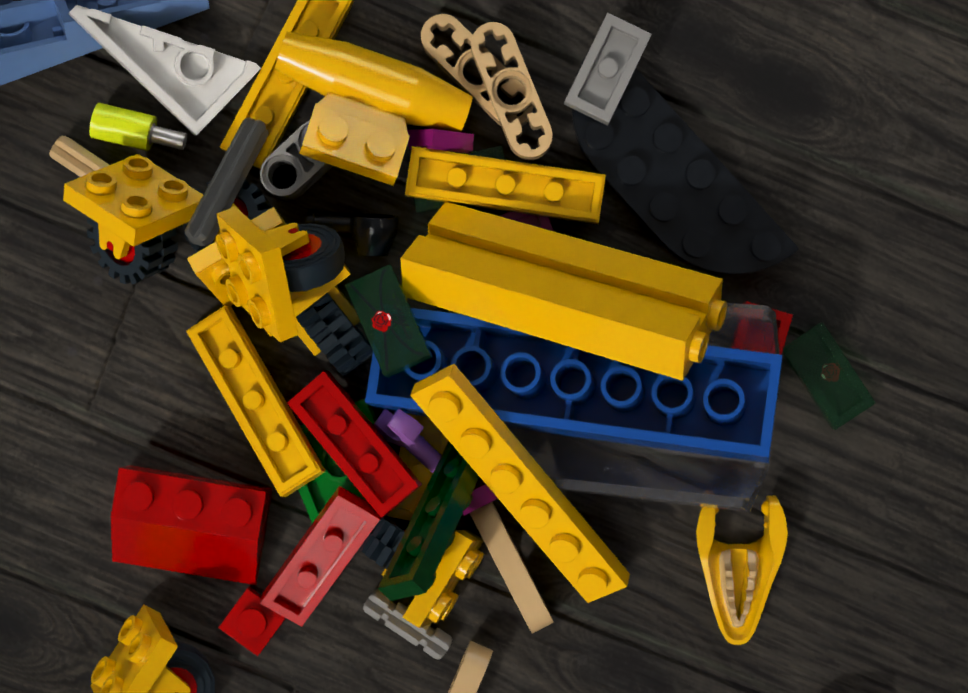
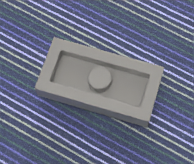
(607, 69)

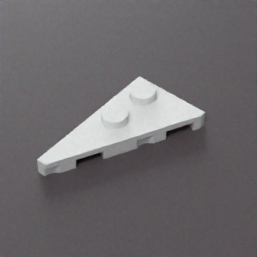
(182, 76)

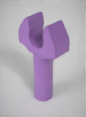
(405, 431)

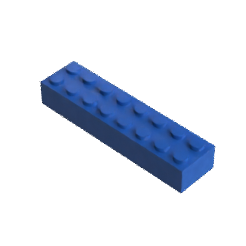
(551, 388)

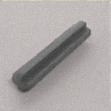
(226, 181)

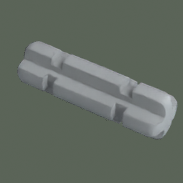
(434, 641)

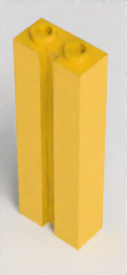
(565, 289)

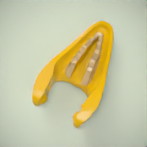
(741, 573)

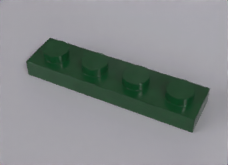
(430, 528)

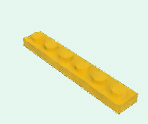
(519, 483)

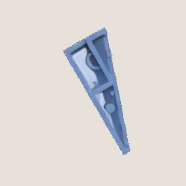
(45, 35)

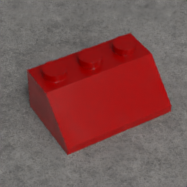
(189, 524)

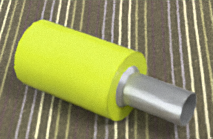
(132, 128)

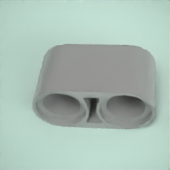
(307, 169)

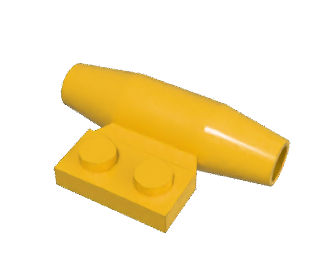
(367, 104)

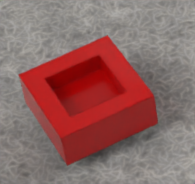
(251, 622)

